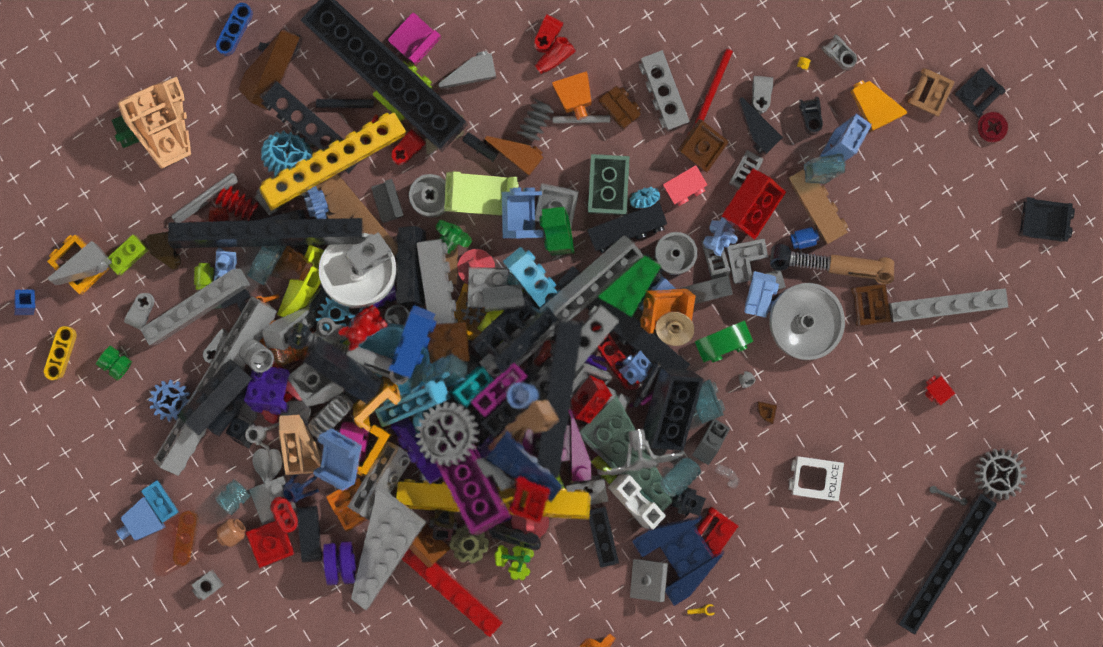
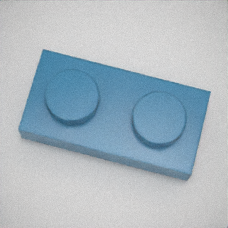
(160, 501)

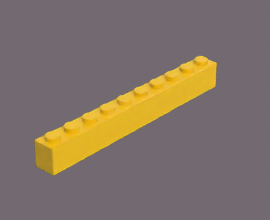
(438, 496)

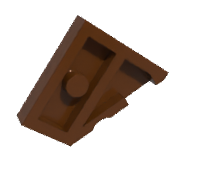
(292, 265)

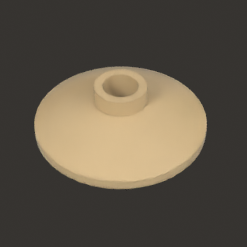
(675, 335)

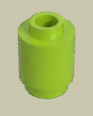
(203, 275)

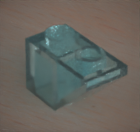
(824, 168)

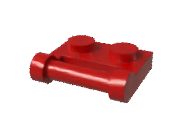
(535, 501)
(720, 533)

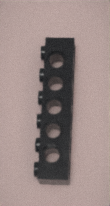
(276, 91)

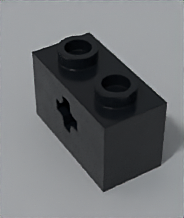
(501, 418)

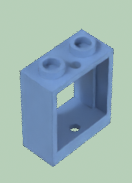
(847, 137)

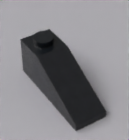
(760, 131)

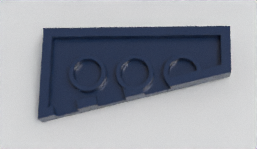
(517, 463)

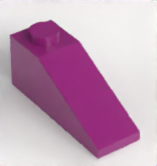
(497, 391)

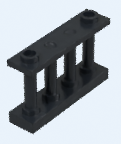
(504, 324)

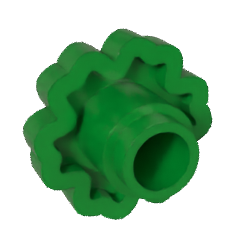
(452, 235)

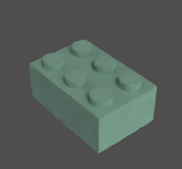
(608, 184)

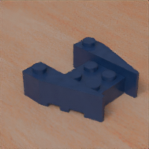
(685, 552)

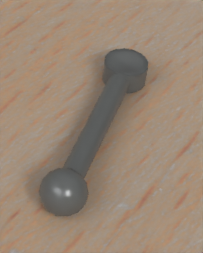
(933, 489)

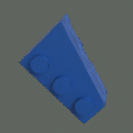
(413, 341)

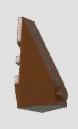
(269, 66)

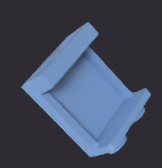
(519, 213)
(338, 459)

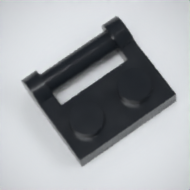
(975, 88)

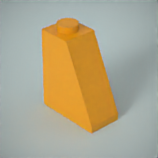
(876, 105)

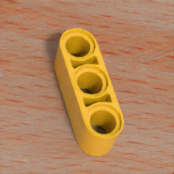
(53, 360)

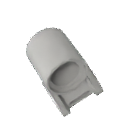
(839, 51)
(762, 90)
(138, 314)
(215, 345)

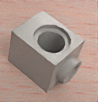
(215, 583)

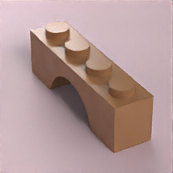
(537, 417)

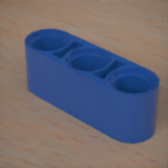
(234, 19)

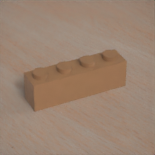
(819, 208)

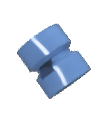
(522, 394)

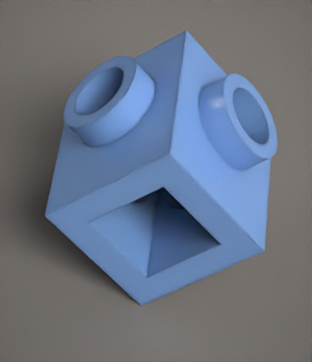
(635, 367)

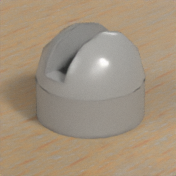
(747, 379)

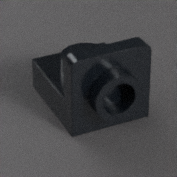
(237, 432)

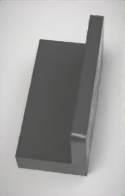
(387, 201)
(503, 298)

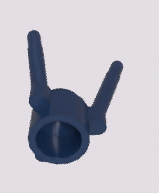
(294, 491)

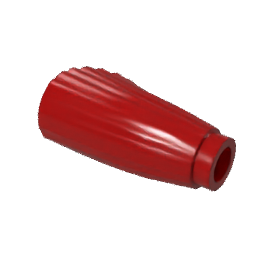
(557, 53)

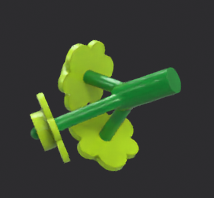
(518, 568)

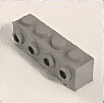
(384, 474)

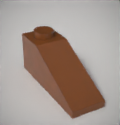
(519, 154)

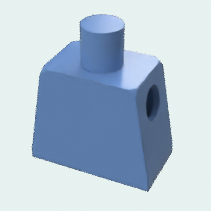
(140, 521)

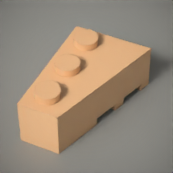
(298, 447)

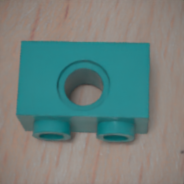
(471, 387)

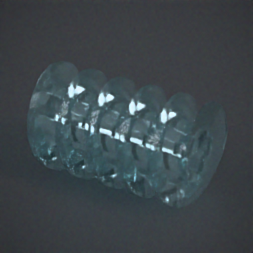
(680, 477)

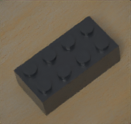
(672, 408)

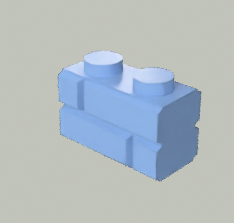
(760, 294)

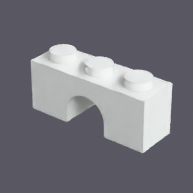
(628, 493)

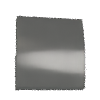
(503, 479)

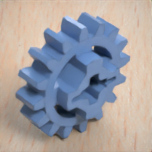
(316, 203)
(165, 388)

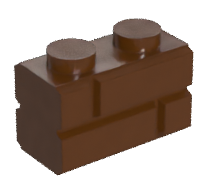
(620, 107)

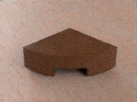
(767, 411)

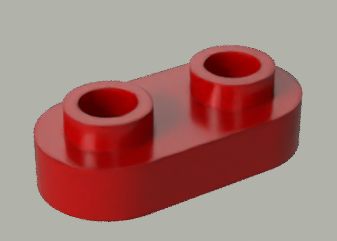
(282, 513)

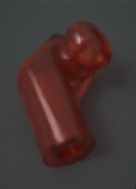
(544, 353)

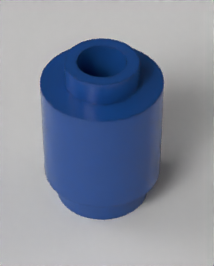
(804, 238)

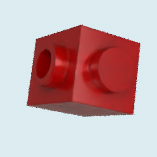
(938, 390)

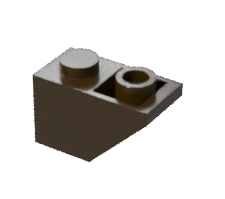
(161, 249)

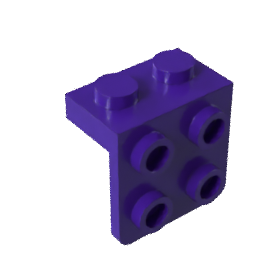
(268, 390)

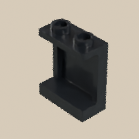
(1046, 220)

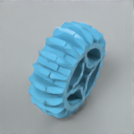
(275, 151)

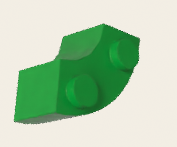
(557, 231)
(724, 341)

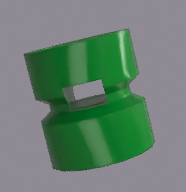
(114, 363)

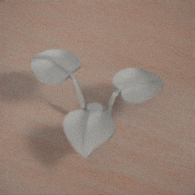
(638, 443)
(267, 461)

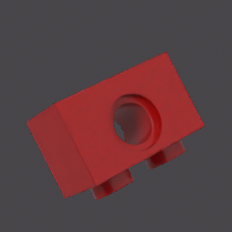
(589, 399)

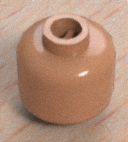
(230, 532)

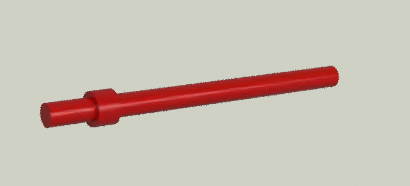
(714, 85)

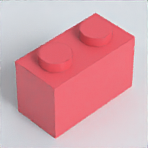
(685, 185)

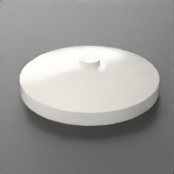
(344, 283)

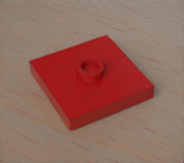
(269, 544)

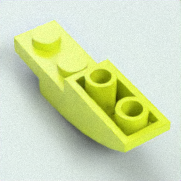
(300, 292)

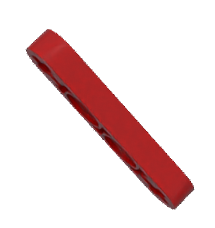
(611, 360)

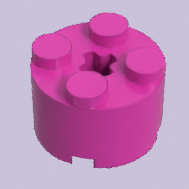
(358, 435)

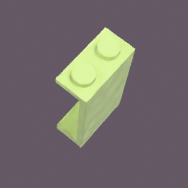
(476, 193)

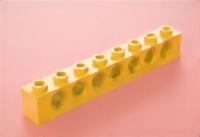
(276, 198)

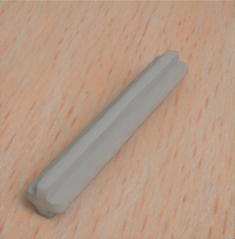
(204, 198)

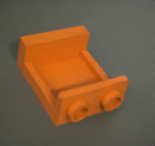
(664, 301)

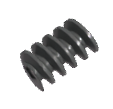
(535, 121)

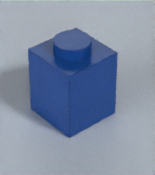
(24, 302)

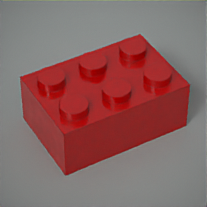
(753, 203)

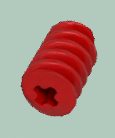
(237, 203)

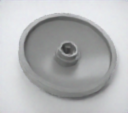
(807, 321)

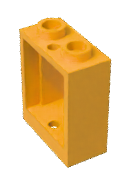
(87, 282)

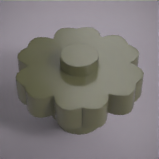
(468, 545)

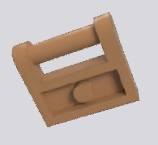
(937, 94)

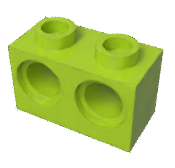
(127, 254)

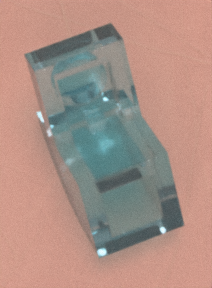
(265, 263)

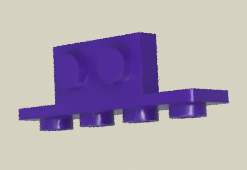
(406, 437)

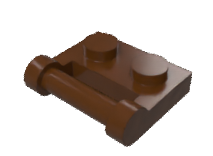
(877, 304)

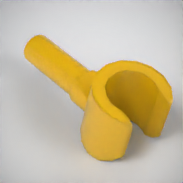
(803, 63)
(701, 610)

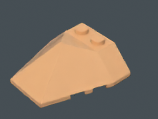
(159, 121)

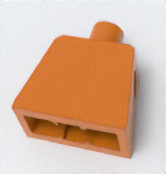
(574, 94)

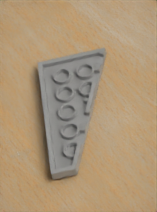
(387, 540)

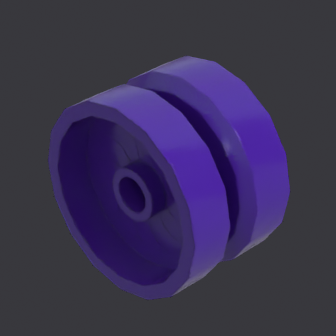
(339, 563)

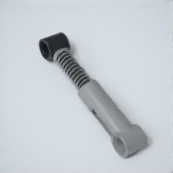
(372, 361)

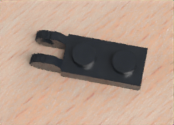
(515, 537)

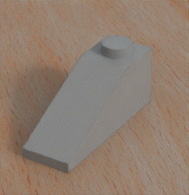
(474, 70)
(84, 264)
(277, 332)

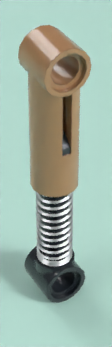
(880, 270)

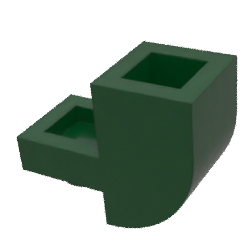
(124, 133)

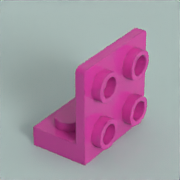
(414, 39)

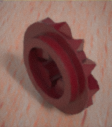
(993, 118)

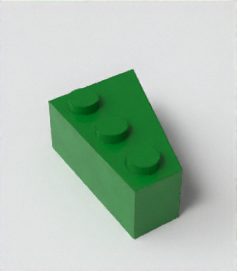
(631, 286)

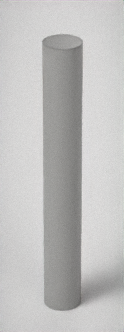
(590, 119)

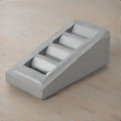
(733, 181)
(717, 273)

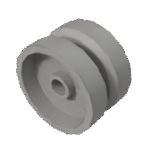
(421, 188)
(670, 243)

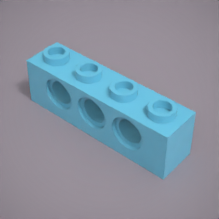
(517, 263)

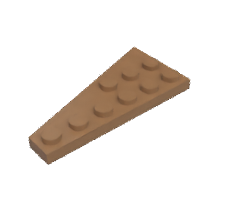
(345, 204)

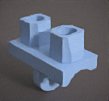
(723, 236)
(224, 262)

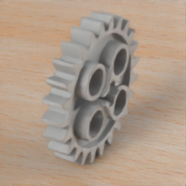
(433, 444)

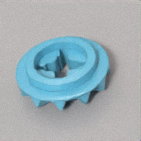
(645, 197)

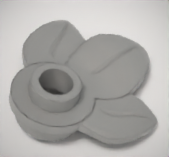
(331, 333)

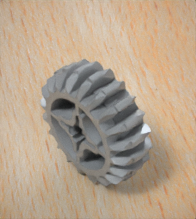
(330, 415)
(1005, 481)

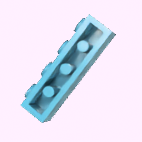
(411, 404)

